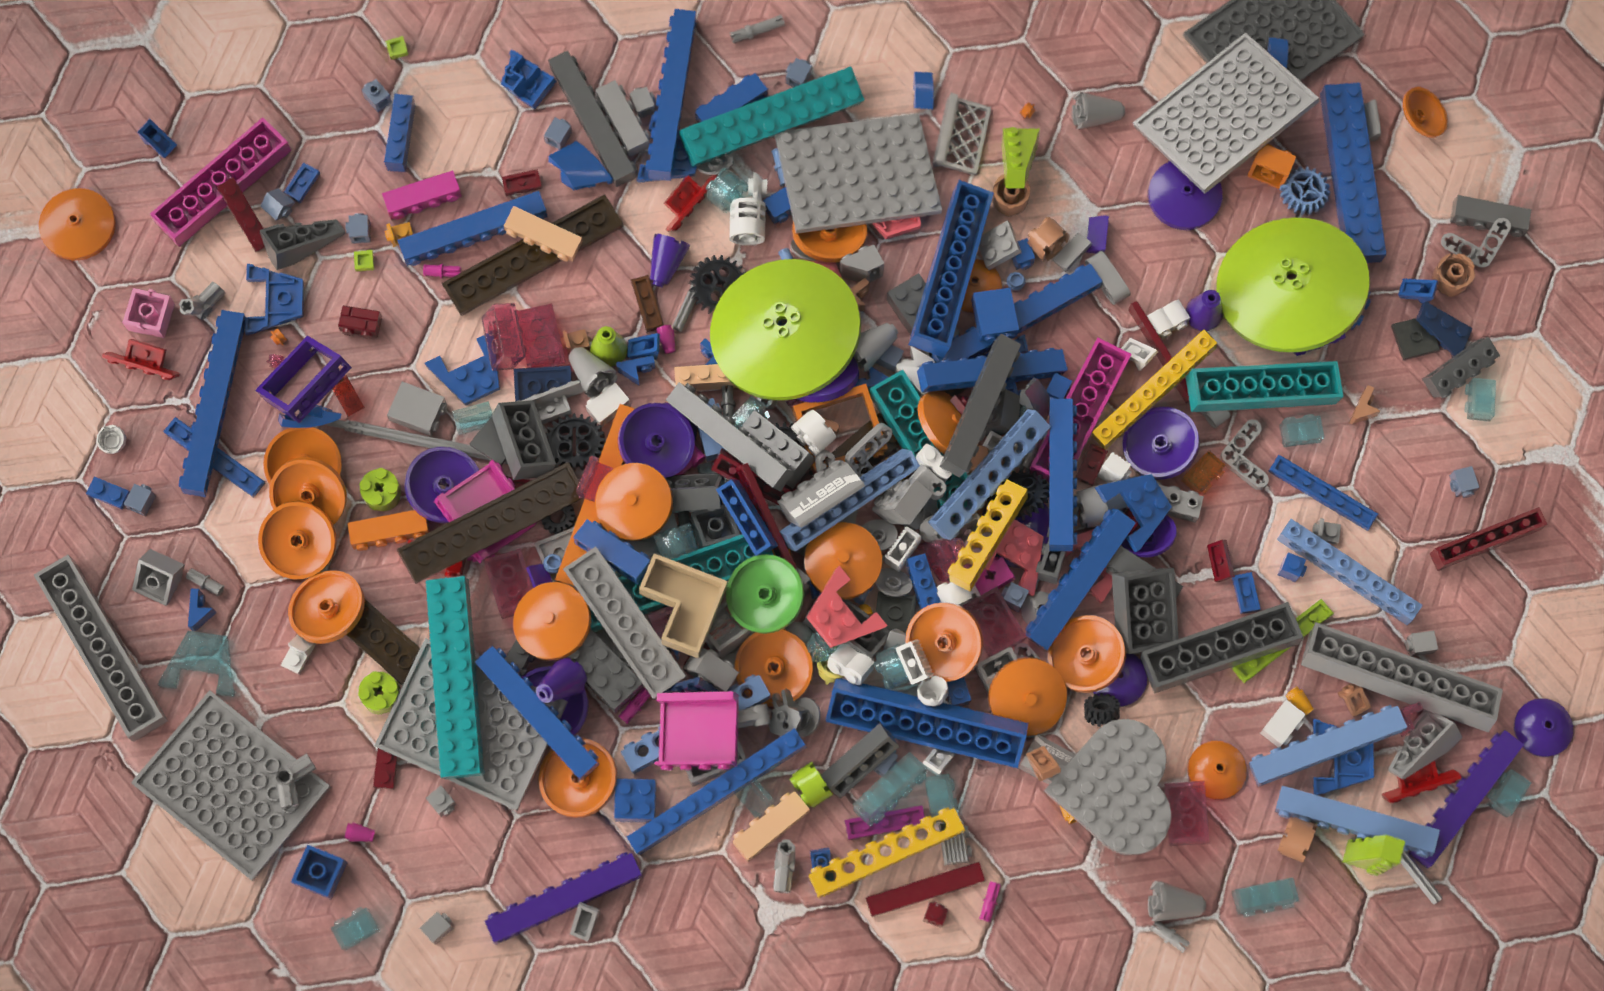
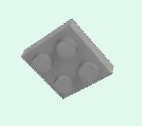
(999, 245)

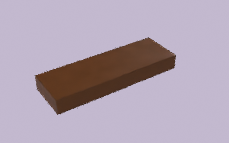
(647, 303)

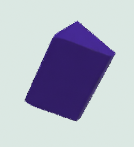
(1097, 233)

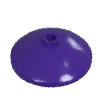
(1158, 542)
(1132, 684)
(1536, 737)

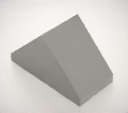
(584, 921)

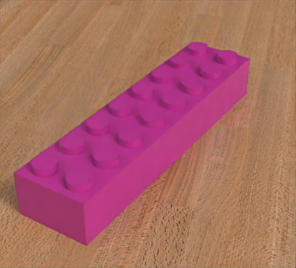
(199, 198)
(1090, 394)

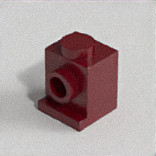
(935, 914)

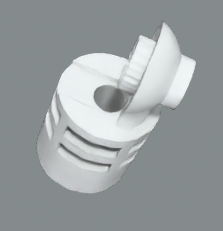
(748, 214)

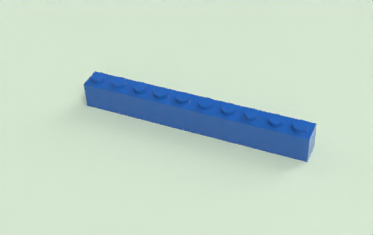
(672, 95)
(1031, 311)
(213, 403)
(716, 792)

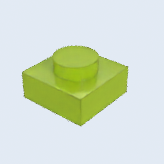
(396, 47)
(364, 260)

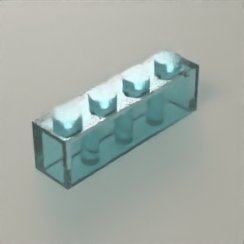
(890, 789)

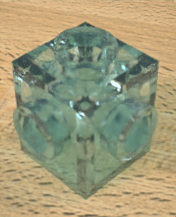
(819, 648)

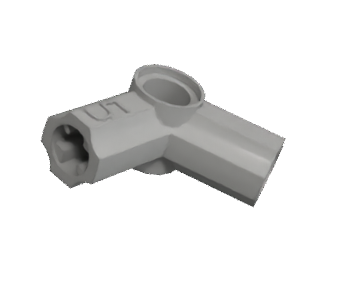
(202, 305)
(754, 716)
(287, 790)
(784, 866)

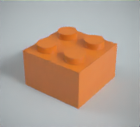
(1271, 166)

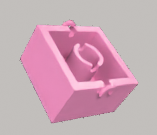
(148, 313)

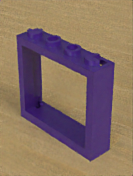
(317, 387)

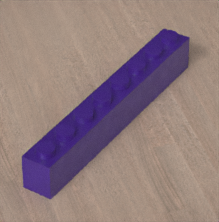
(1471, 791)
(562, 898)

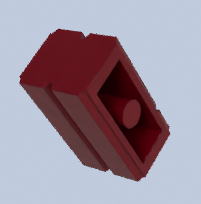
(360, 321)

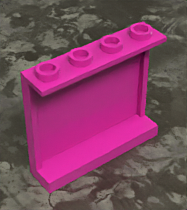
(474, 492)
(698, 730)

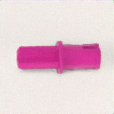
(441, 270)
(634, 706)
(990, 901)

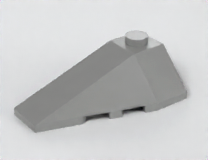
(1427, 742)

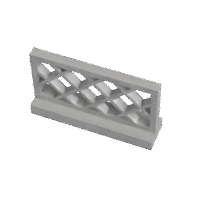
(948, 127)

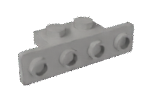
(554, 402)

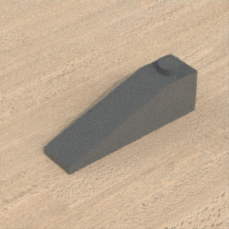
(294, 243)

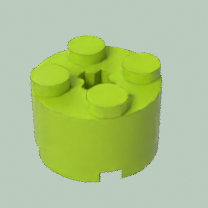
(373, 482)
(377, 682)
(811, 784)

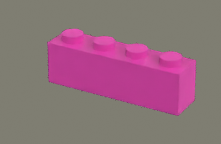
(422, 195)

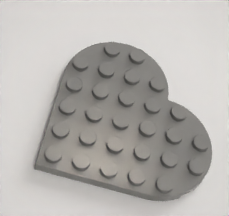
(1115, 787)

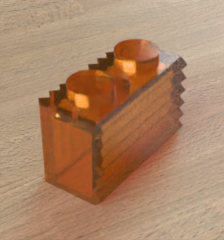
(1204, 472)

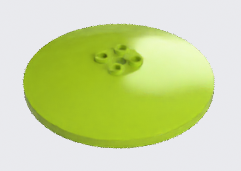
(1297, 312)
(789, 358)

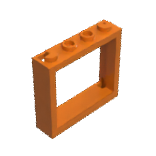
(855, 392)

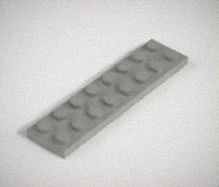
(624, 622)

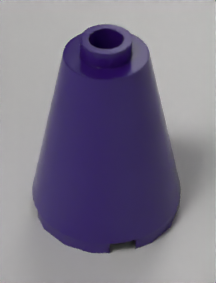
(666, 258)
(1205, 311)
(562, 681)

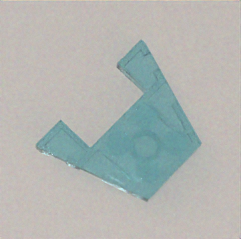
(203, 654)

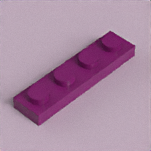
(892, 822)

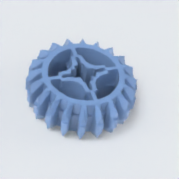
(1320, 197)

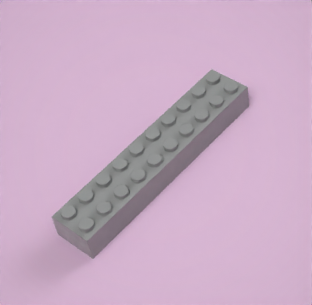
(100, 648)
(1402, 677)

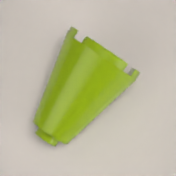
(609, 346)

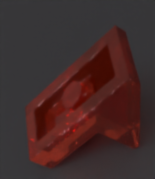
(347, 396)

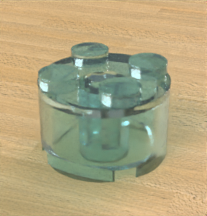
(725, 189)
(676, 541)
(891, 668)

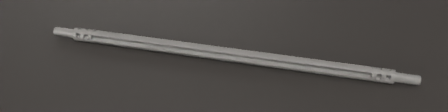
(415, 439)

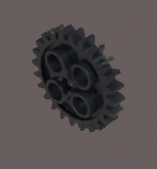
(704, 291)
(593, 441)
(1037, 492)

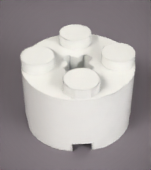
(813, 432)
(955, 594)

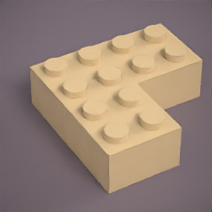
(691, 594)

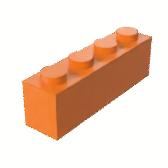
(387, 529)

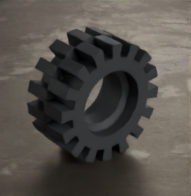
(560, 527)
(1101, 709)

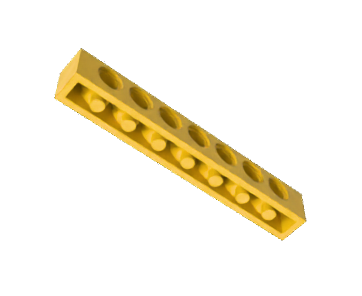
(1154, 390)
(953, 828)

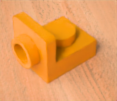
(398, 232)

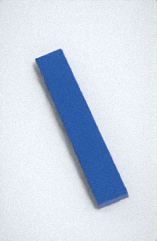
(223, 463)
(1323, 492)

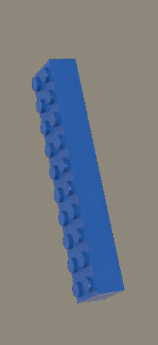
(1352, 168)
(951, 269)
(938, 727)

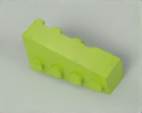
(1018, 153)
(1374, 853)

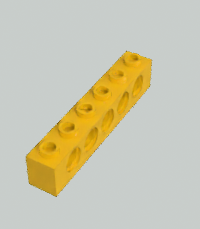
(968, 577)

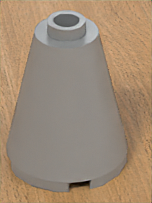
(1095, 110)
(874, 344)
(591, 371)
(1173, 902)

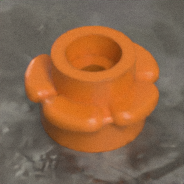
(1027, 110)
(278, 337)

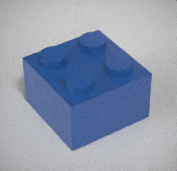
(635, 800)
(319, 871)

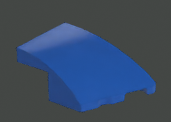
(526, 80)
(579, 167)
(317, 416)

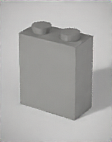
(417, 409)

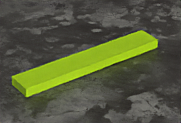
(1316, 613)

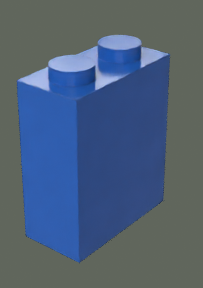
(995, 314)

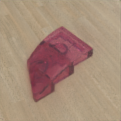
(942, 555)

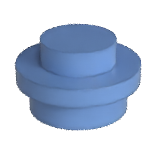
(1015, 281)
(552, 563)

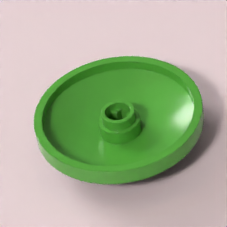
(765, 594)

